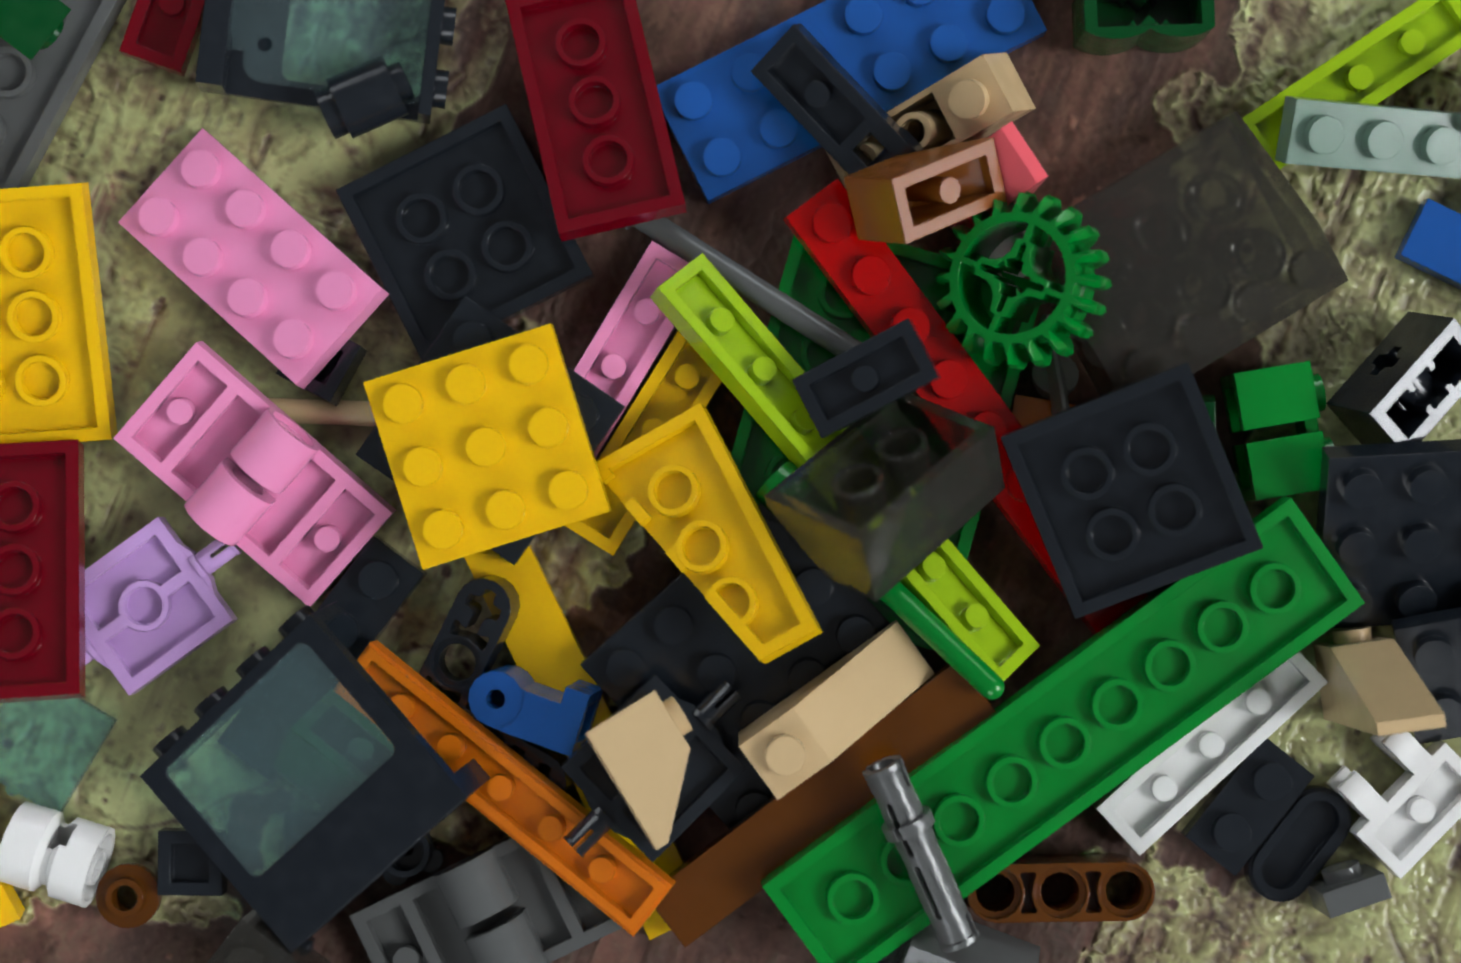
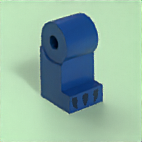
(534, 712)

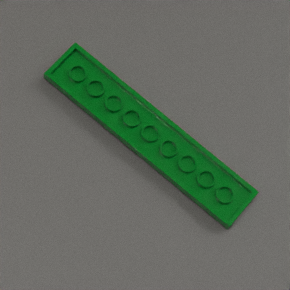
(1071, 736)

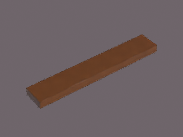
(734, 863)

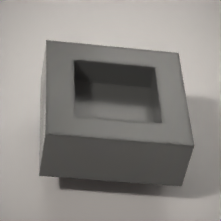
(1348, 888)

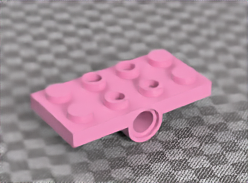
(253, 474)

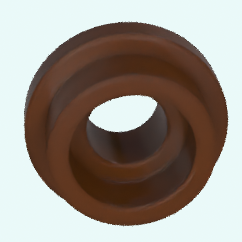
(144, 884)

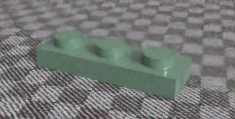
(1370, 137)

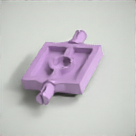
(153, 604)

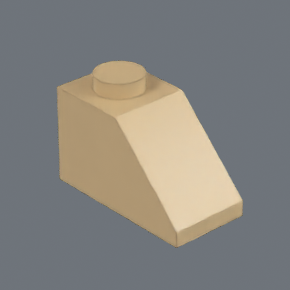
(646, 760)

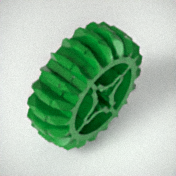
(1033, 258)

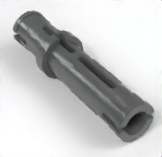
(910, 829)

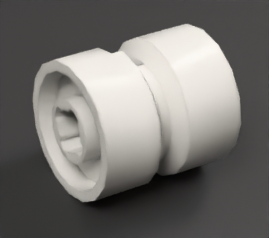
(48, 852)

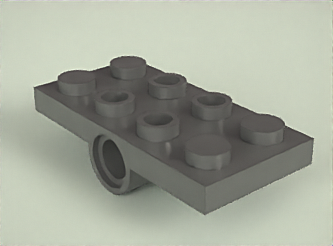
(482, 910)

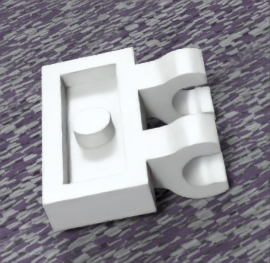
(1413, 810)

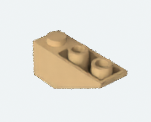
(959, 106)

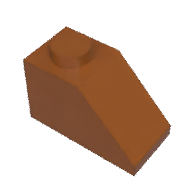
(924, 191)

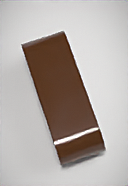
(1084, 902)

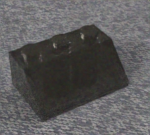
(889, 492)

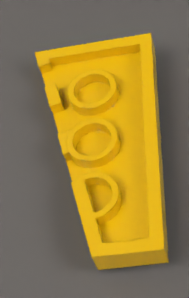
(705, 519)

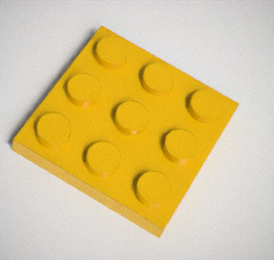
(487, 446)

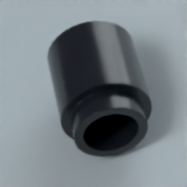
(364, 97)

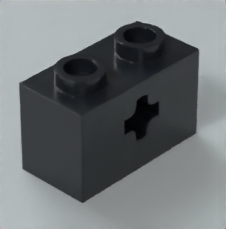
(1403, 382)

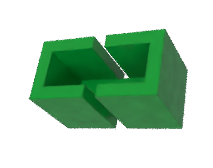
(1272, 399)

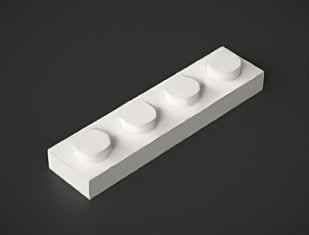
(1189, 769)

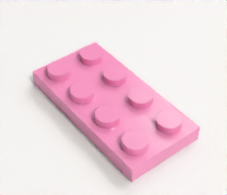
(253, 259)

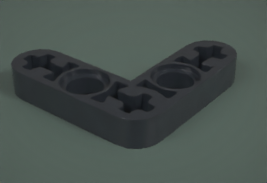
(496, 628)

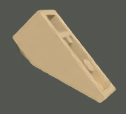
(1373, 685)
(833, 710)

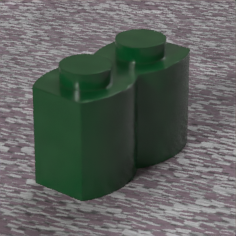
(1153, 25)

